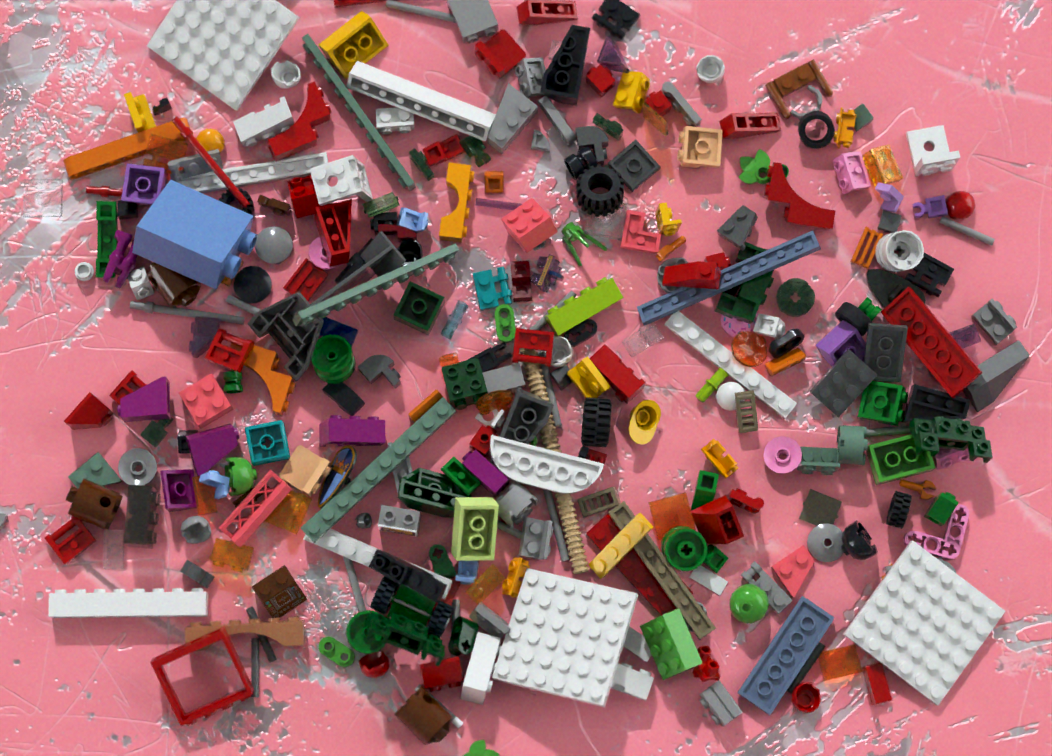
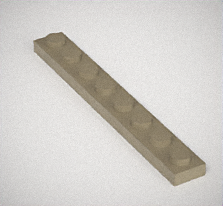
(666, 576)

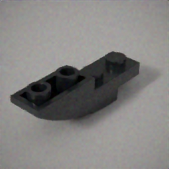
(408, 575)

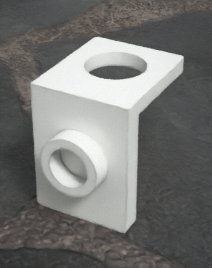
(496, 422)

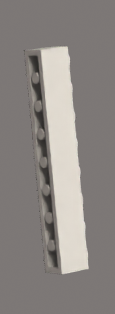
(420, 100)
(128, 604)

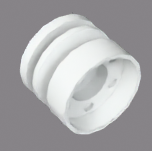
(909, 248)

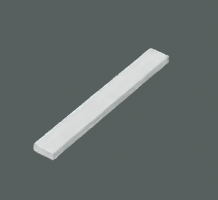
(257, 173)

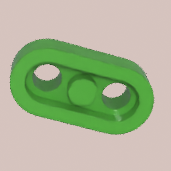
(505, 324)
(336, 652)

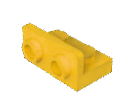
(140, 112)
(665, 226)
(588, 379)

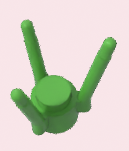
(574, 232)

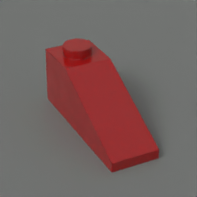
(546, 11)
(749, 124)
(693, 275)

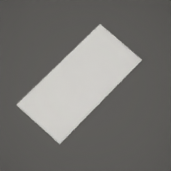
(709, 579)

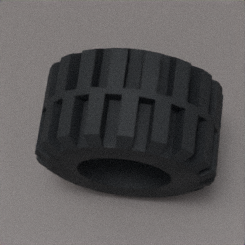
(600, 203)
(596, 422)

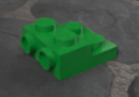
(883, 403)

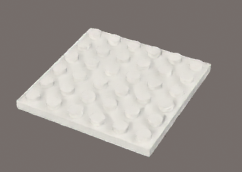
(223, 42)
(924, 622)
(565, 637)

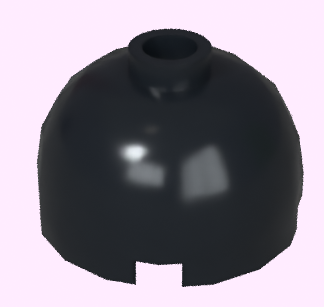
(857, 542)

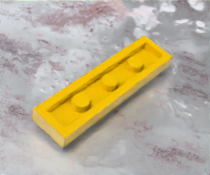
(620, 545)

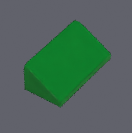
(461, 476)

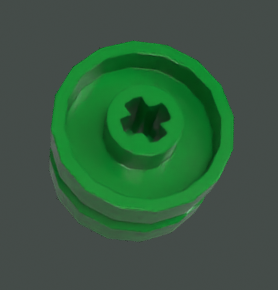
(333, 359)
(695, 549)
(357, 638)

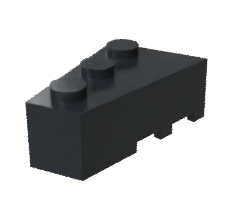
(930, 403)

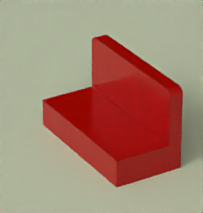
(877, 683)

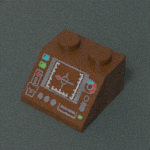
(279, 592)

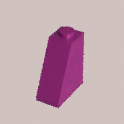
(147, 403)
(211, 446)
(485, 472)

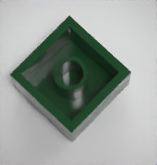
(419, 308)

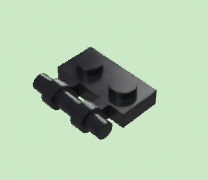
(618, 12)
(932, 269)

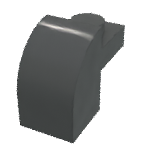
(594, 139)
(377, 366)

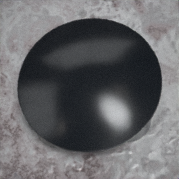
(252, 284)

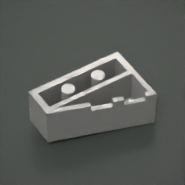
(511, 118)

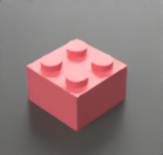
(529, 225)
(206, 401)

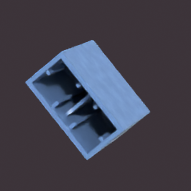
(194, 235)

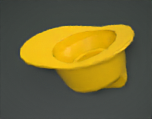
(644, 421)

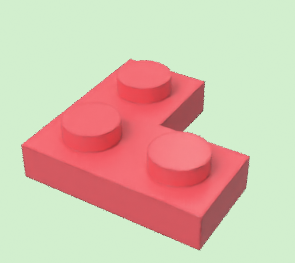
(634, 236)

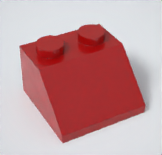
(447, 673)

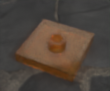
(670, 513)

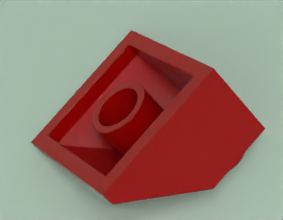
(89, 414)

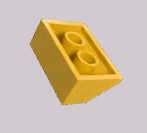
(353, 42)

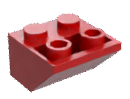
(303, 196)
(717, 522)

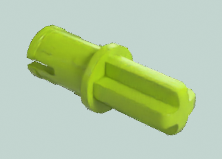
(711, 385)

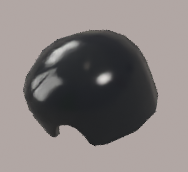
(410, 250)

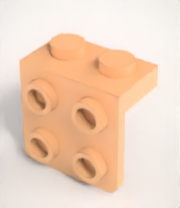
(305, 470)

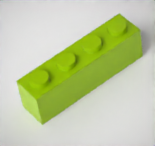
(584, 306)

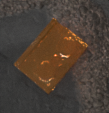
(839, 662)

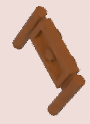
(795, 80)

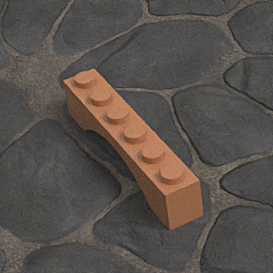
(287, 632)

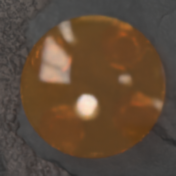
(749, 348)
(494, 400)

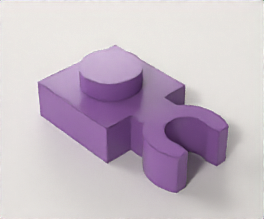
(934, 207)

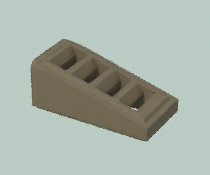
(748, 423)
(583, 507)

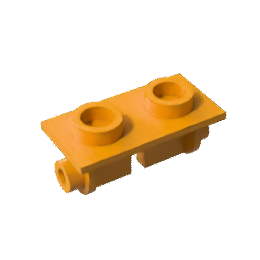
(844, 120)
(724, 465)
(516, 568)

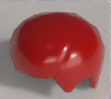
(960, 205)
(374, 664)
(806, 697)

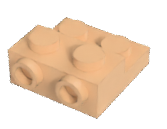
(700, 147)

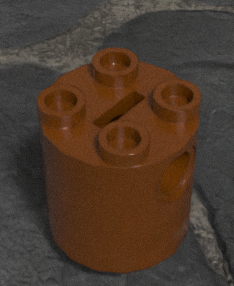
(173, 286)
(94, 503)
(425, 717)

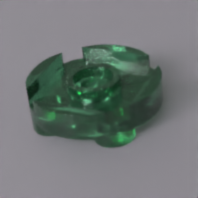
(788, 289)

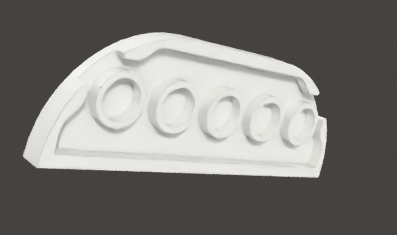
(543, 467)

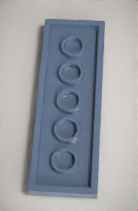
(786, 655)

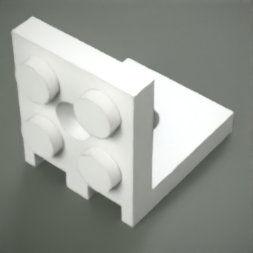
(931, 162)
(350, 176)

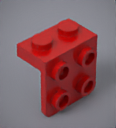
(500, 53)

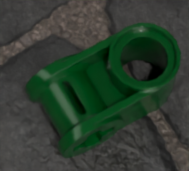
(443, 565)
(463, 635)

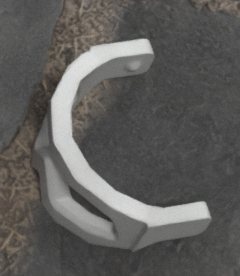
(819, 97)

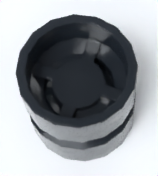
(574, 164)

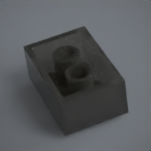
(141, 516)

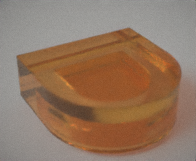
(449, 359)

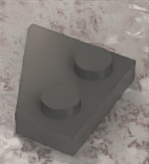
(738, 227)

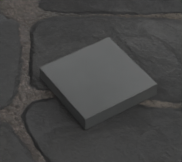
(634, 165)

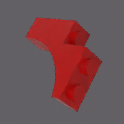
(301, 134)
(799, 210)

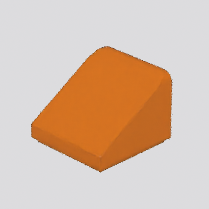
(494, 182)

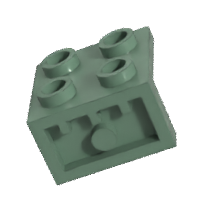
(819, 460)

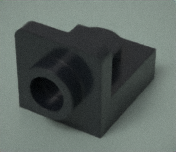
(383, 218)

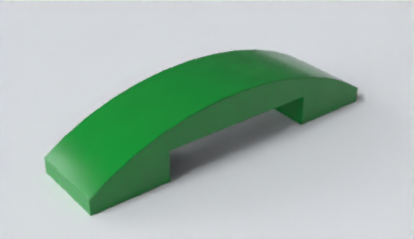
(106, 243)

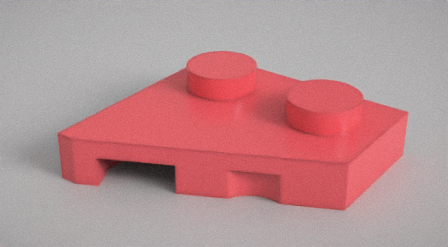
(794, 569)

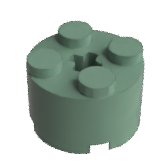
(851, 444)

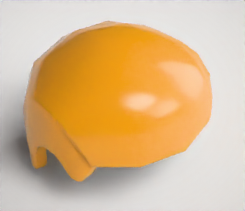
(211, 139)

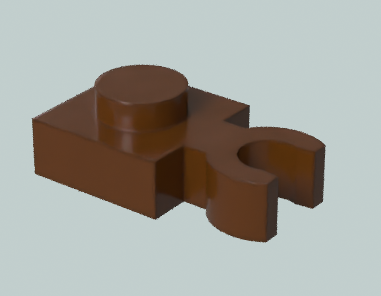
(278, 207)

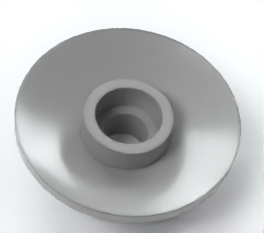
(134, 458)
(816, 542)

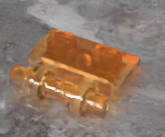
(165, 148)

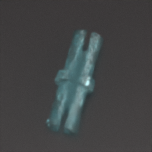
(454, 319)

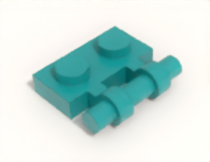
(486, 290)

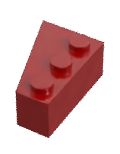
(334, 230)
(617, 374)

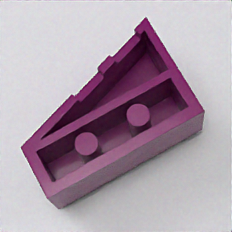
(352, 431)

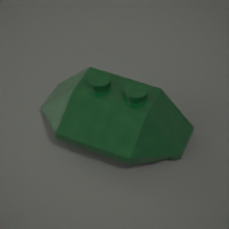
(429, 492)

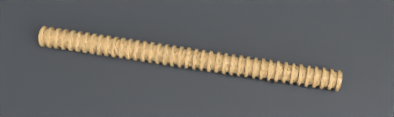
(564, 500)

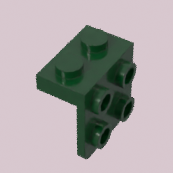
(464, 383)

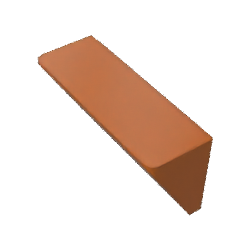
(784, 362)
(425, 405)

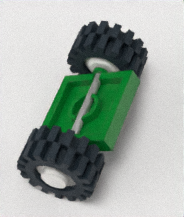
(411, 606)

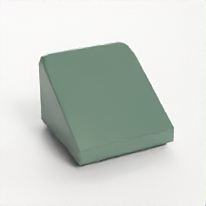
(863, 117)

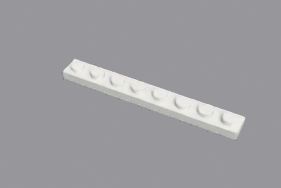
(725, 360)
(360, 552)

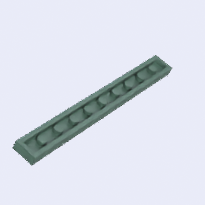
(362, 120)
(371, 287)
(378, 470)

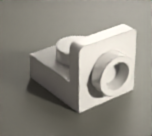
(769, 326)

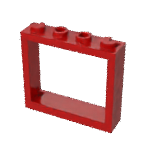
(185, 649)

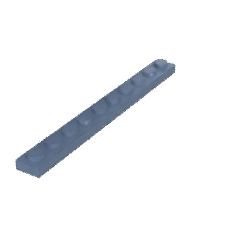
(730, 277)

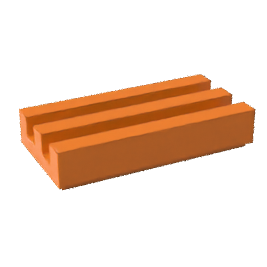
(860, 262)

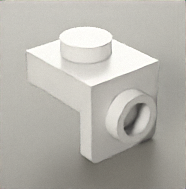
(140, 283)

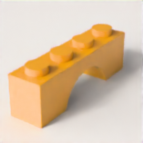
(452, 225)

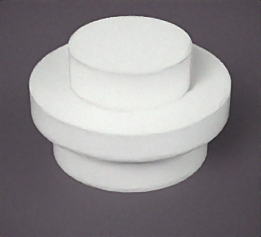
(84, 271)

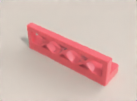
(260, 513)

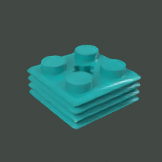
(257, 435)

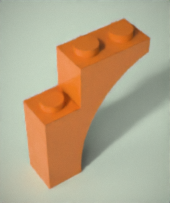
(280, 385)

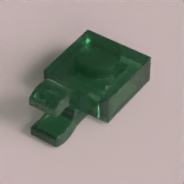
(155, 432)

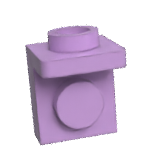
(891, 197)

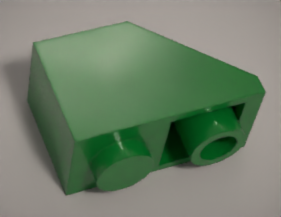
(704, 488)
(941, 508)

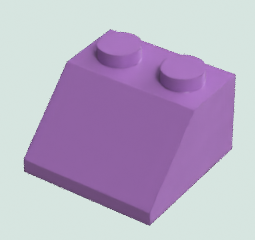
(143, 183)
(839, 341)

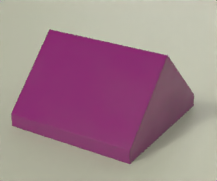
(178, 489)

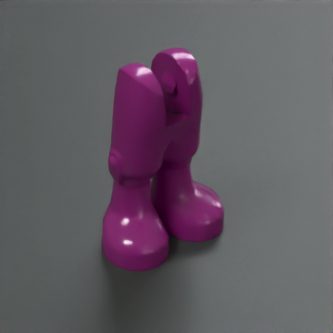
(117, 262)

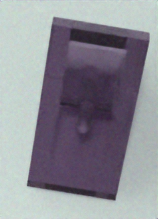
(612, 57)

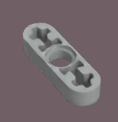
(556, 120)

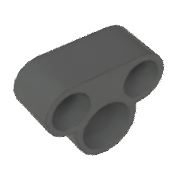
(197, 574)

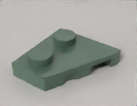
(95, 470)

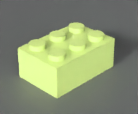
(474, 528)

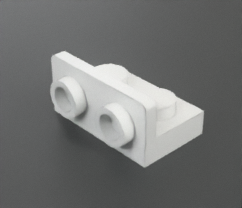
(394, 120)

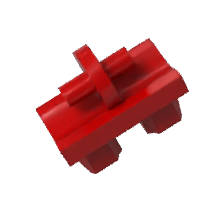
(708, 668)

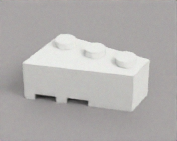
(264, 124)
(480, 668)
(632, 681)

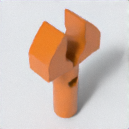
(665, 251)
(919, 488)

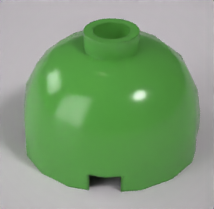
(240, 475)
(749, 603)

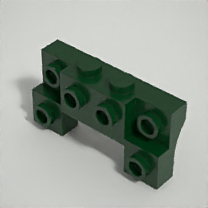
(750, 294)
(950, 434)
(406, 635)

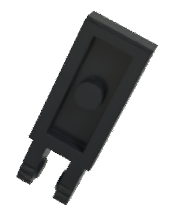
(488, 359)

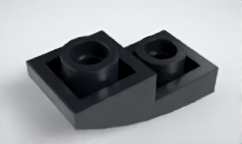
(344, 397)

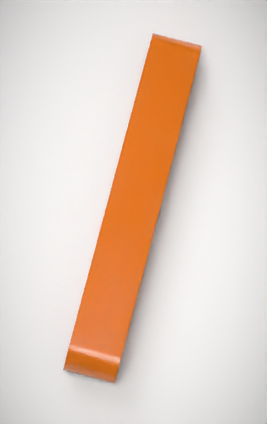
(118, 151)

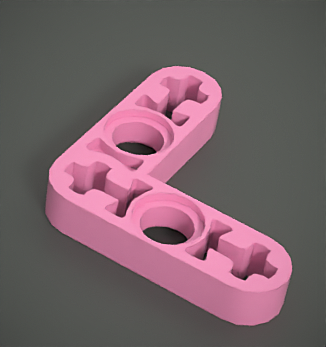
(948, 540)

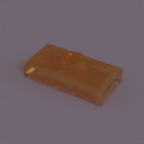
(204, 497)

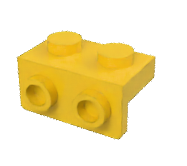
(632, 91)

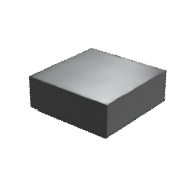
(889, 221)

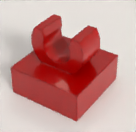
(596, 456)

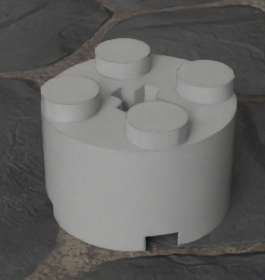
(516, 504)

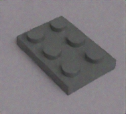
(885, 350)
(843, 383)

